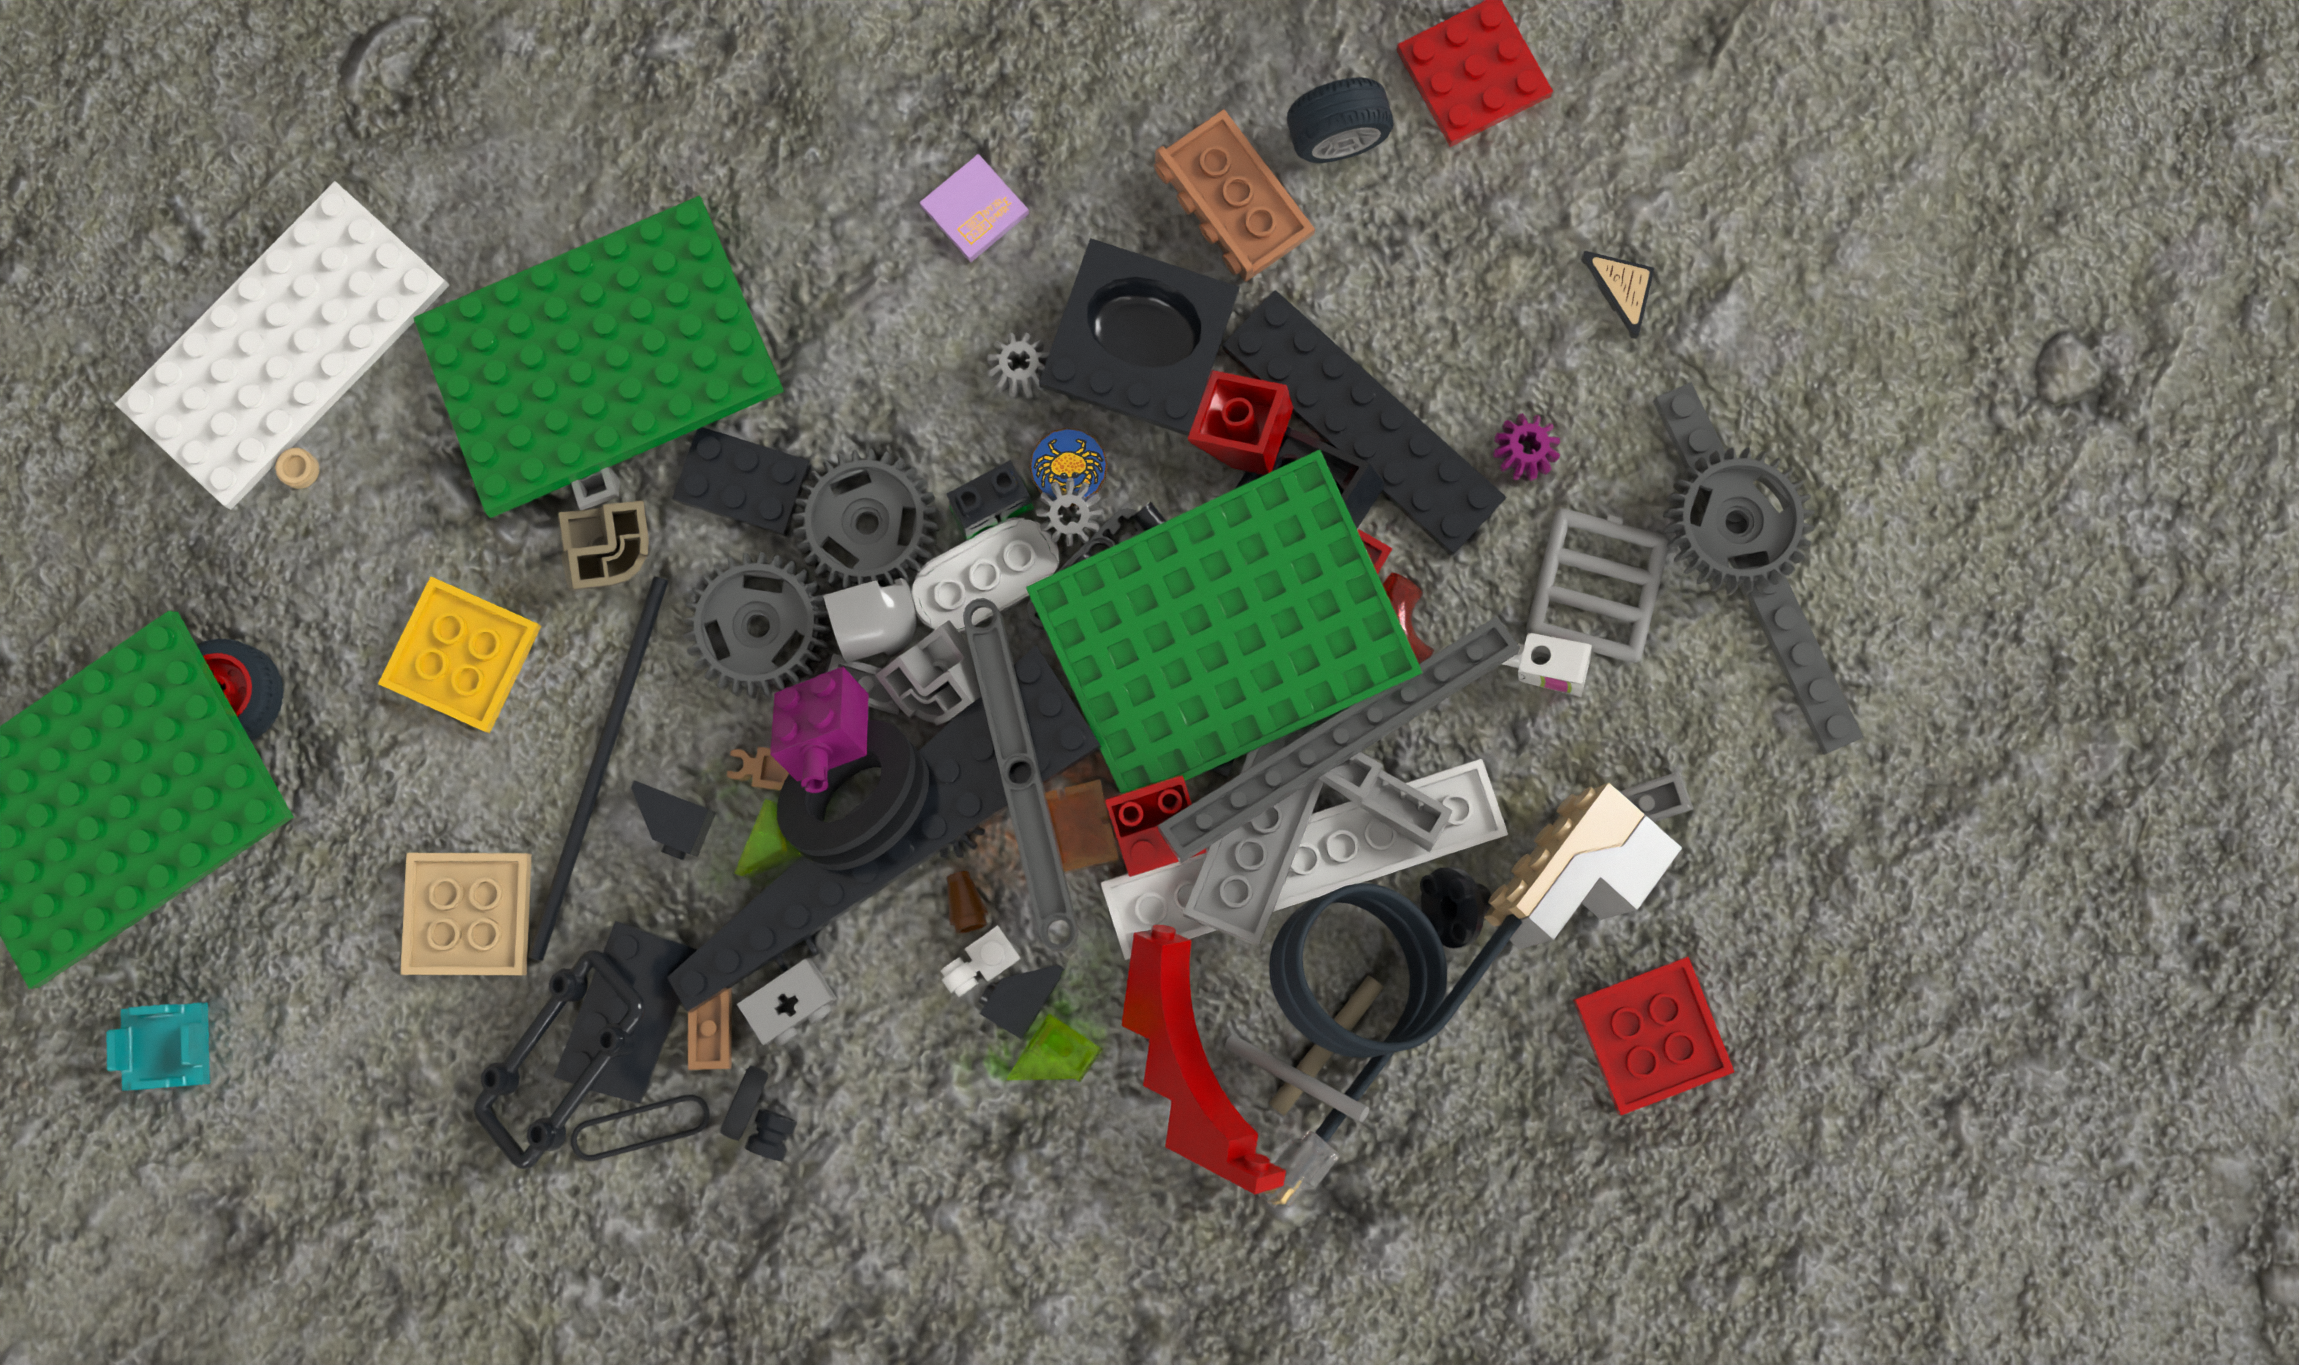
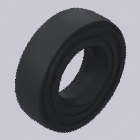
(744, 1103)

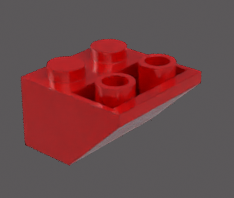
(1136, 822)

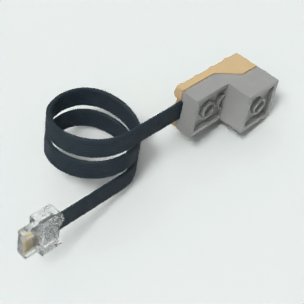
(1592, 855)

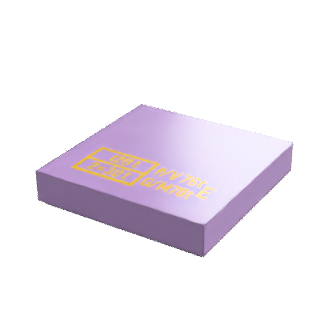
(974, 208)

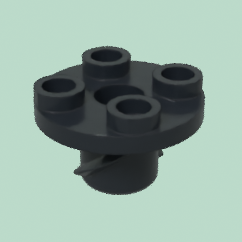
(1454, 905)

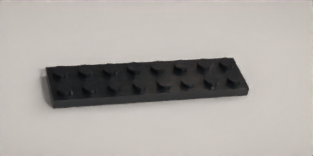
(1366, 421)

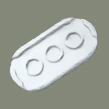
(988, 566)

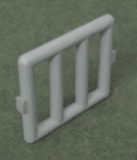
(1649, 578)

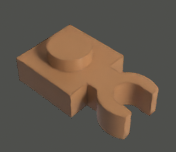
(764, 769)

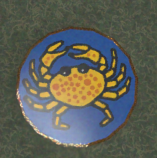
(1067, 455)

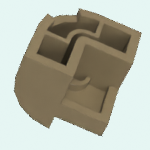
(603, 544)

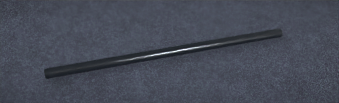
(597, 769)

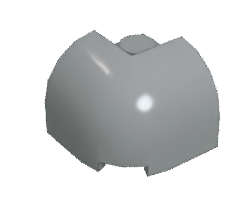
(872, 619)
(933, 677)

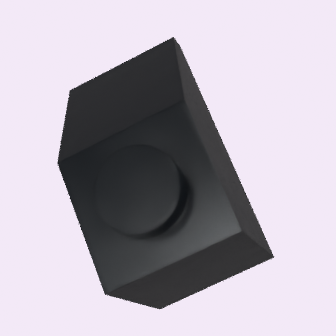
(673, 820)
(1019, 999)

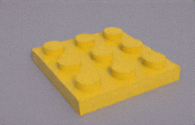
(459, 654)

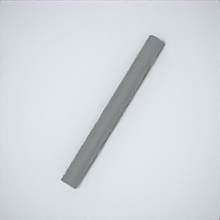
(1297, 1078)

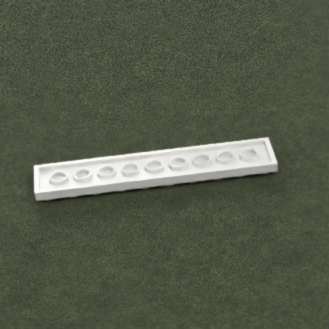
(1337, 850)

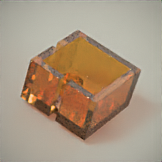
(1079, 827)

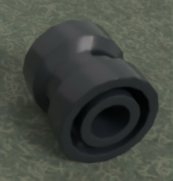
(772, 1131)

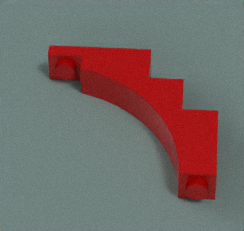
(1201, 1117)

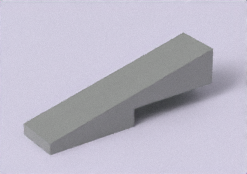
(1389, 799)

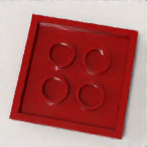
(1474, 70)
(1653, 1036)

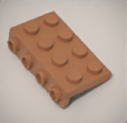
(1233, 196)

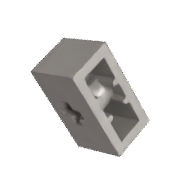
(764, 1006)

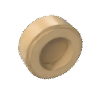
(297, 468)

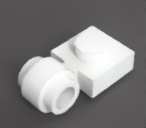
(989, 955)

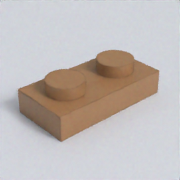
(711, 1034)

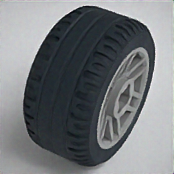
(1340, 120)

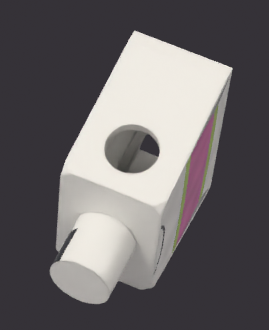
(1565, 666)

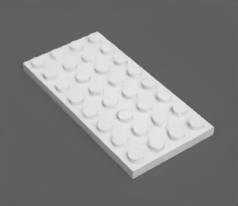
(282, 345)

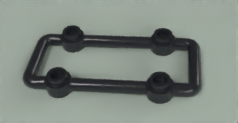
(612, 1040)

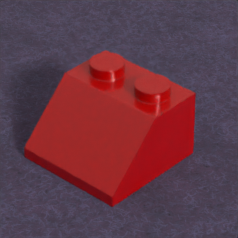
(1242, 421)

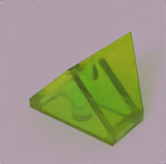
(765, 845)
(1055, 1053)

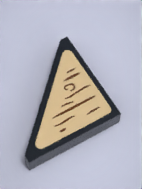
(1623, 286)

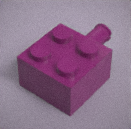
(819, 727)

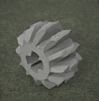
(1017, 352)
(1065, 499)

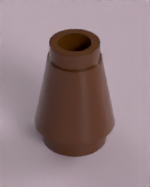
(965, 904)

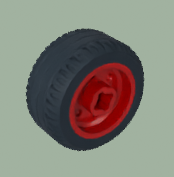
(248, 682)

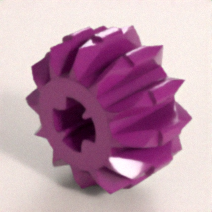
(1512, 448)

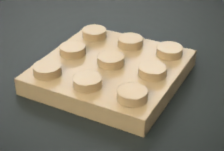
(466, 914)

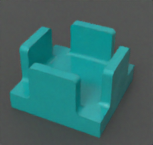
(161, 1046)

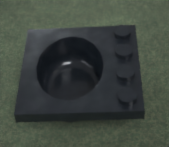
(1139, 337)

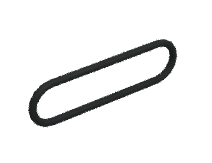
(581, 1155)

